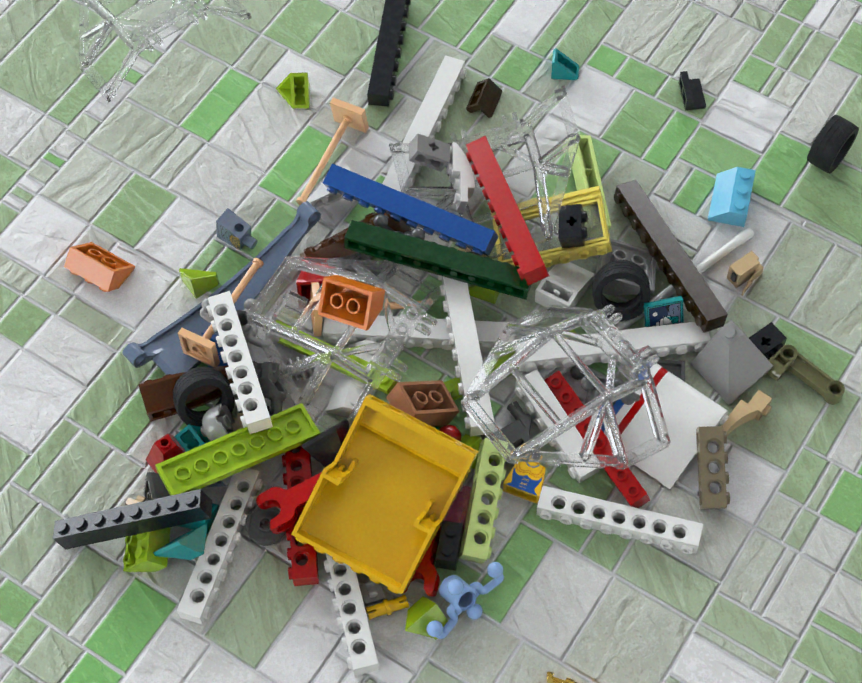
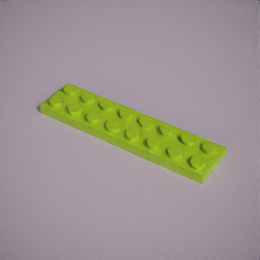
(236, 452)

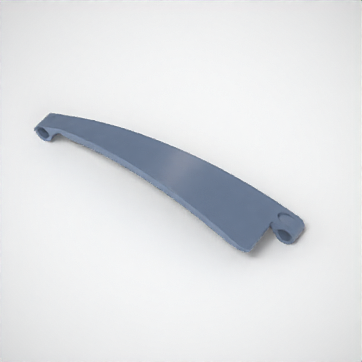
(165, 345)

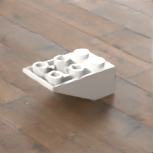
(563, 286)

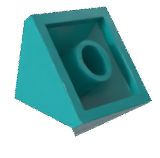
(185, 546)

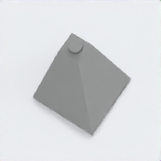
(632, 253)
(731, 362)

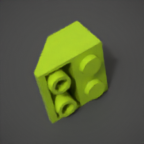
(140, 549)

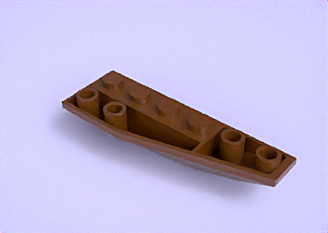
(334, 246)
(158, 395)

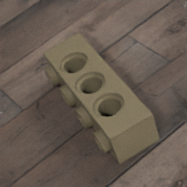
(707, 499)

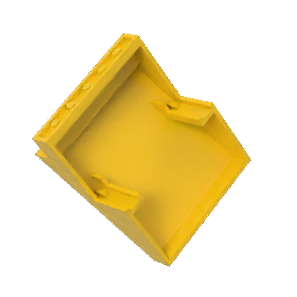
(384, 494)

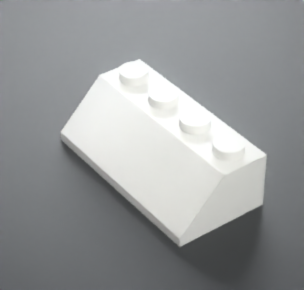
(347, 389)

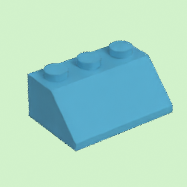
(732, 196)

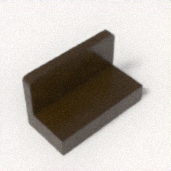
(484, 97)

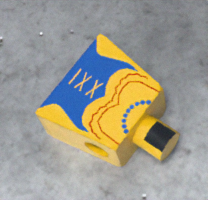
(525, 481)

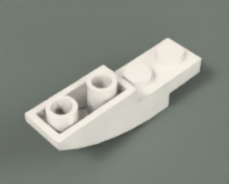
(462, 176)

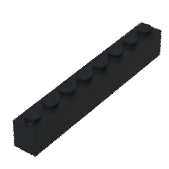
(388, 52)
(133, 519)

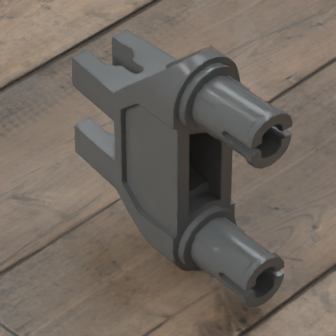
(270, 385)
(519, 430)

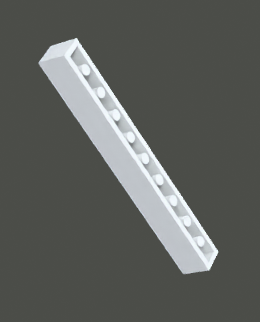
(431, 112)
(439, 337)
(662, 339)
(465, 343)

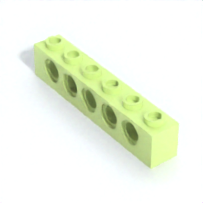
(469, 548)

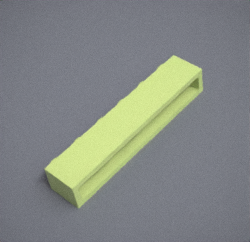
(586, 169)

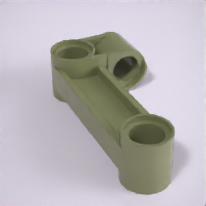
(806, 372)

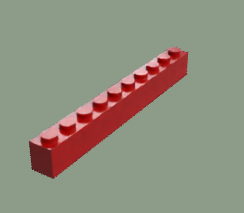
(507, 212)

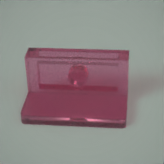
(458, 509)

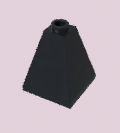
(327, 444)

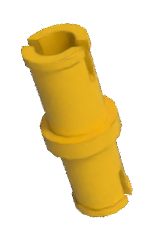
(387, 607)

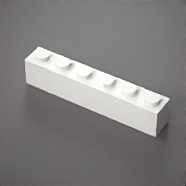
(568, 441)

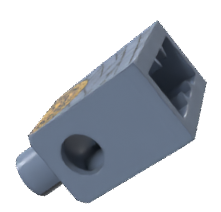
(234, 231)

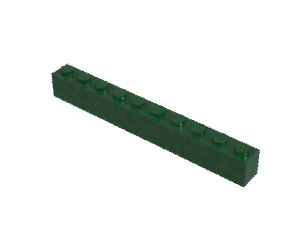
(436, 259)

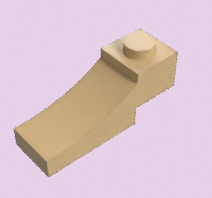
(744, 412)

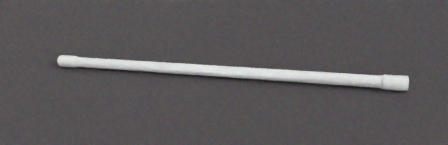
(739, 240)

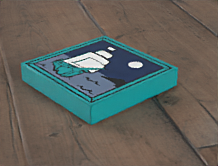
(664, 312)

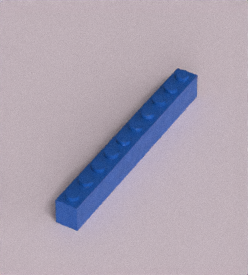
(411, 210)

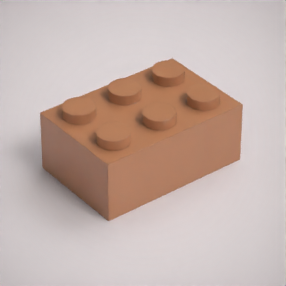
(425, 401)

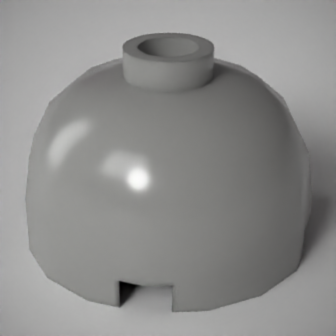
(217, 422)

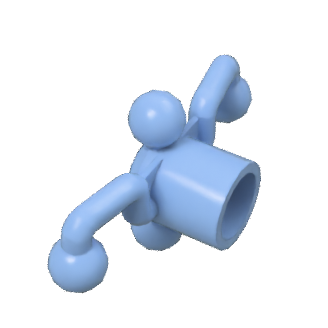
(463, 598)

